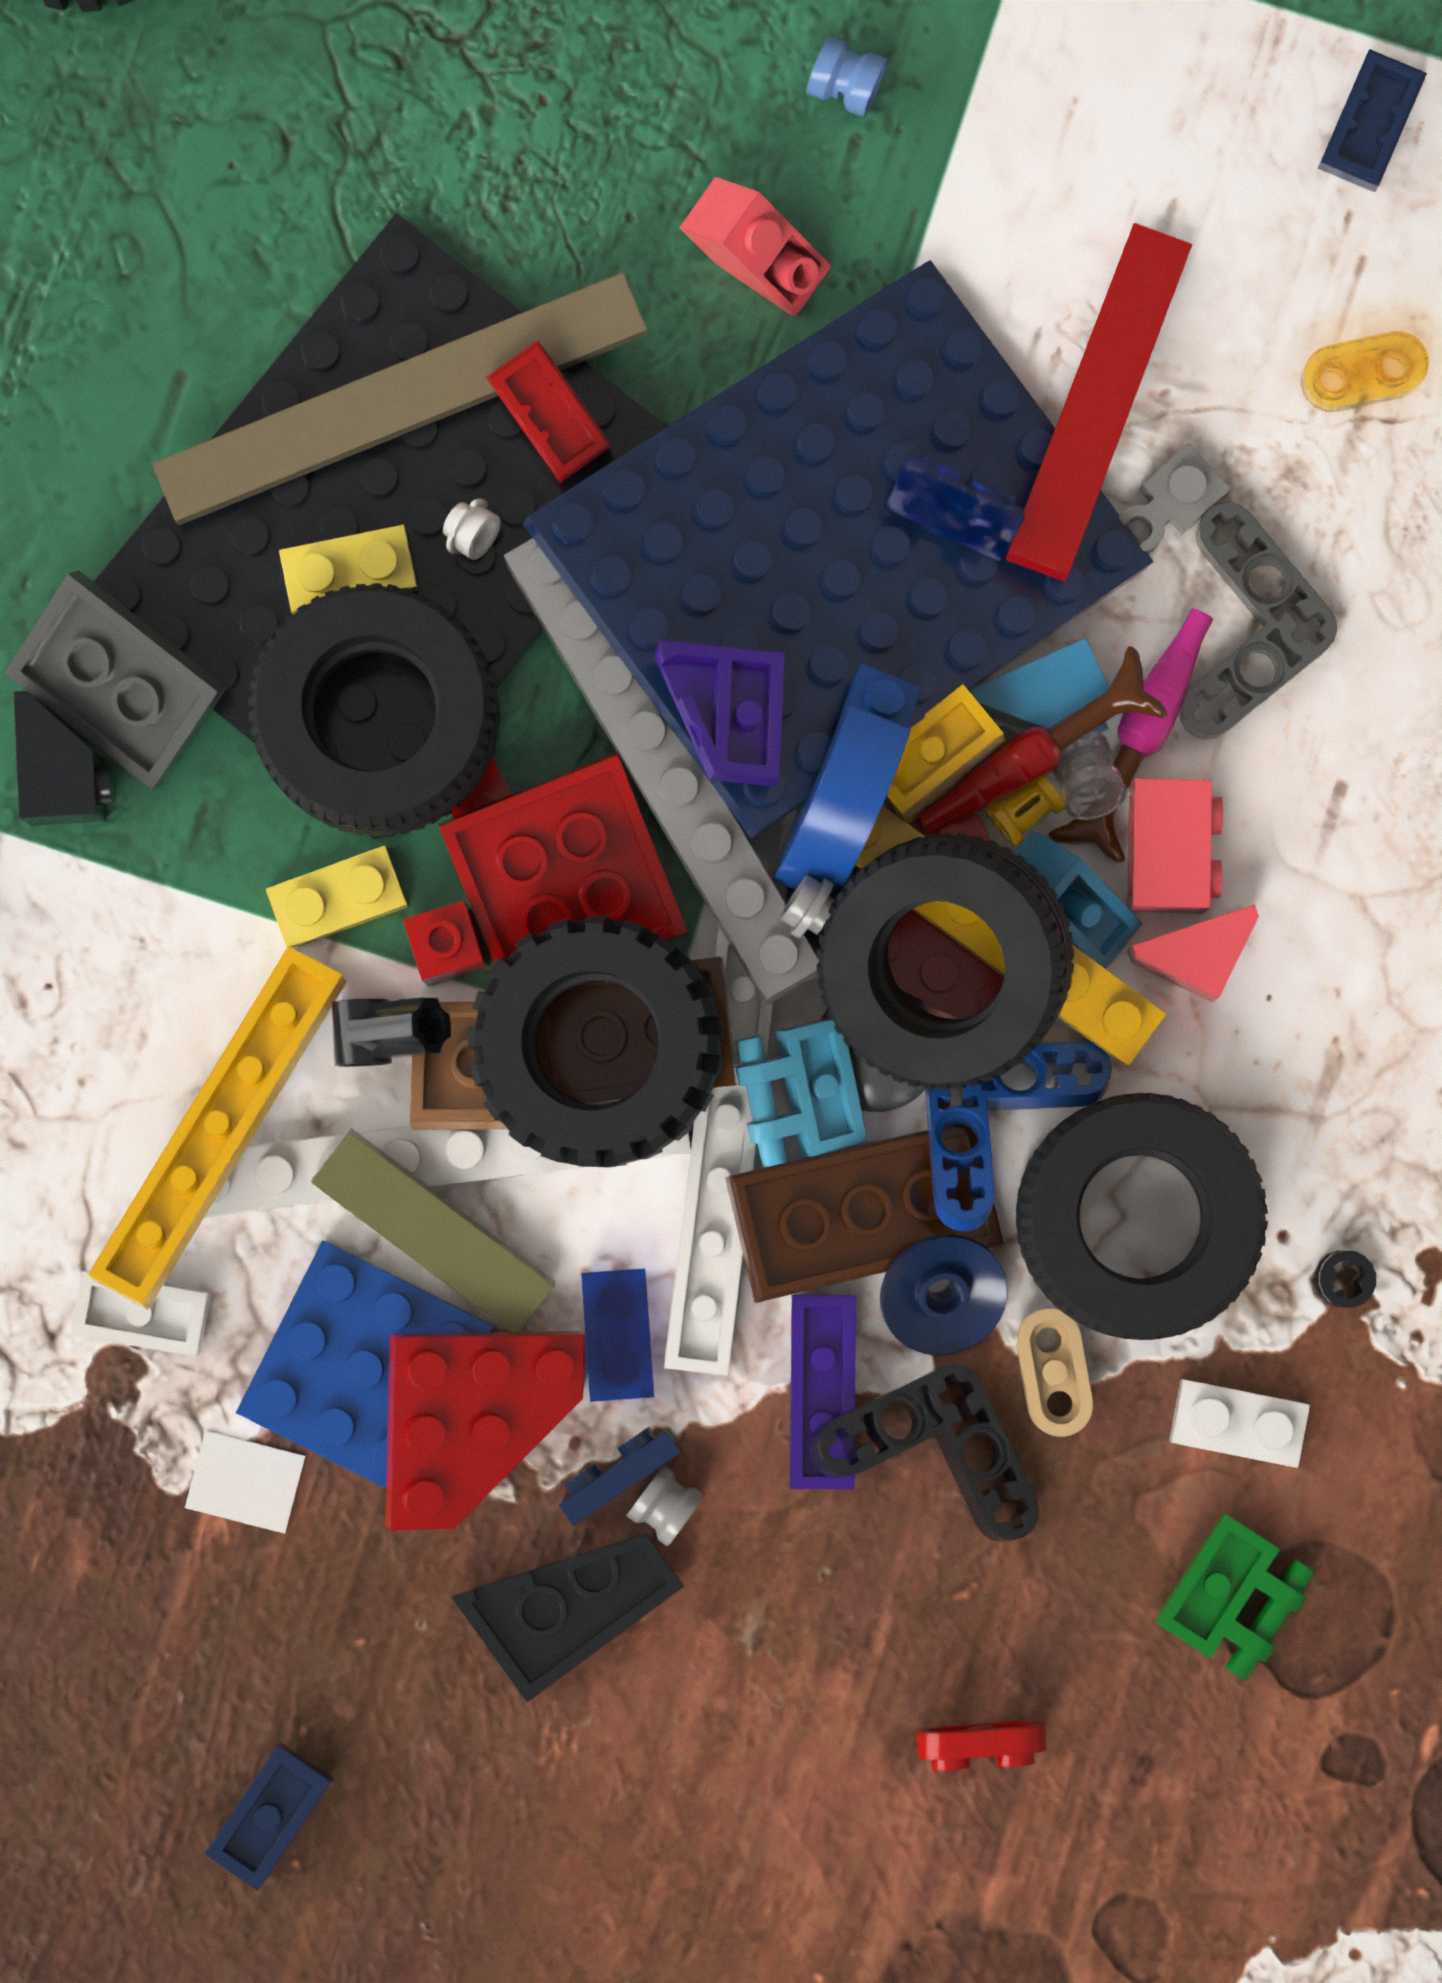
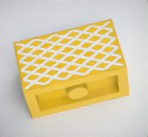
(942, 752)

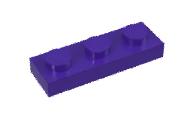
(820, 1381)

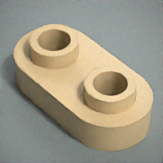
(1054, 1371)

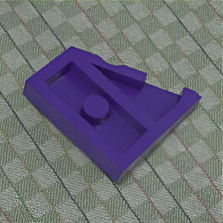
(729, 707)

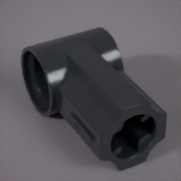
(380, 1029)

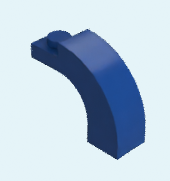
(851, 781)

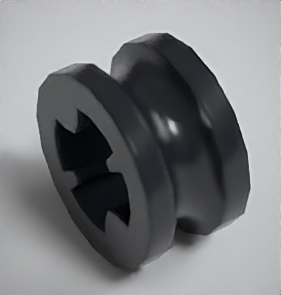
(1364, 1283)

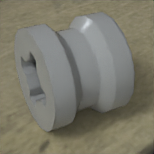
(665, 1505)

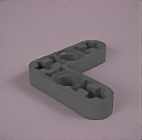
(1273, 639)

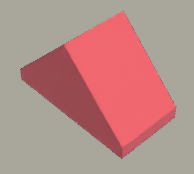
(1198, 955)

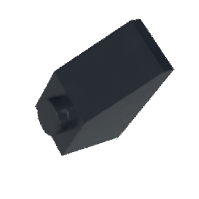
(56, 770)

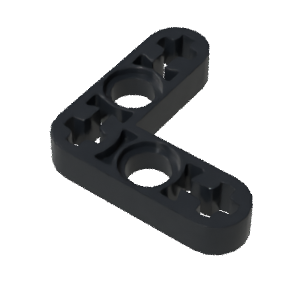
(934, 1419)

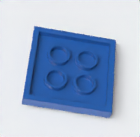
(330, 1359)

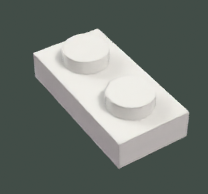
(170, 1325)
(1239, 1423)

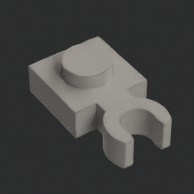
(1177, 494)

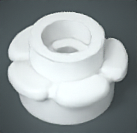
(471, 529)

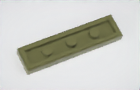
(433, 1231)

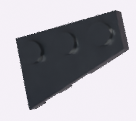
(567, 1610)

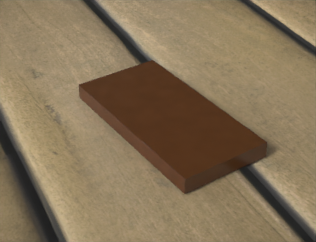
(844, 1212)

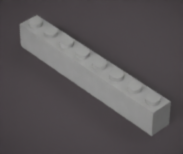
(671, 785)

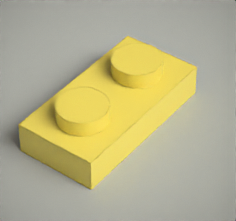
(349, 560)
(337, 897)

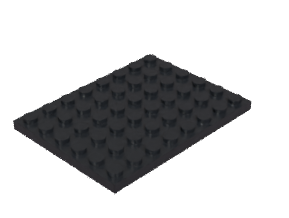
(221, 579)

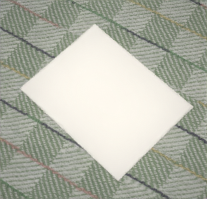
(245, 1481)

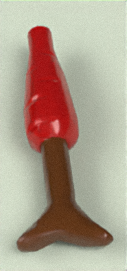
(1038, 751)

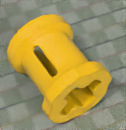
(1024, 809)

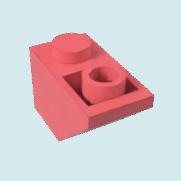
(755, 244)

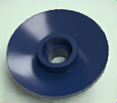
(950, 1318)

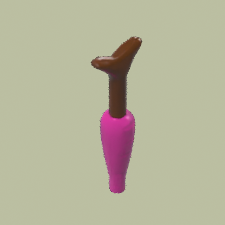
(1142, 733)

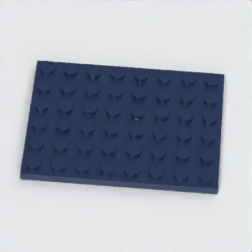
(773, 533)

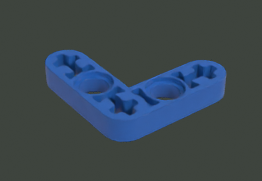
(998, 1096)

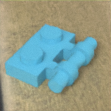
(818, 1086)

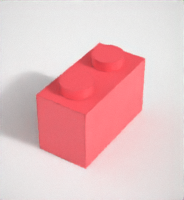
(1172, 845)

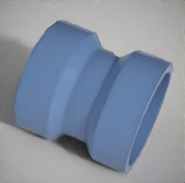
(848, 75)

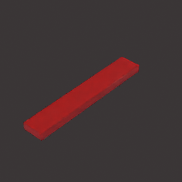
(1099, 402)

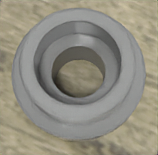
(808, 906)

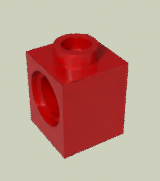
(445, 943)

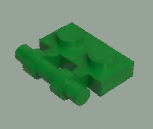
(1217, 1588)

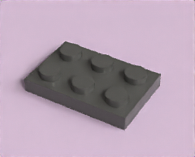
(115, 679)

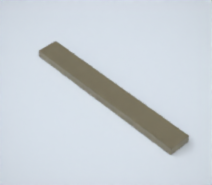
(392, 400)

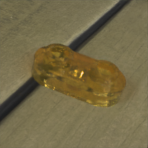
(1362, 373)

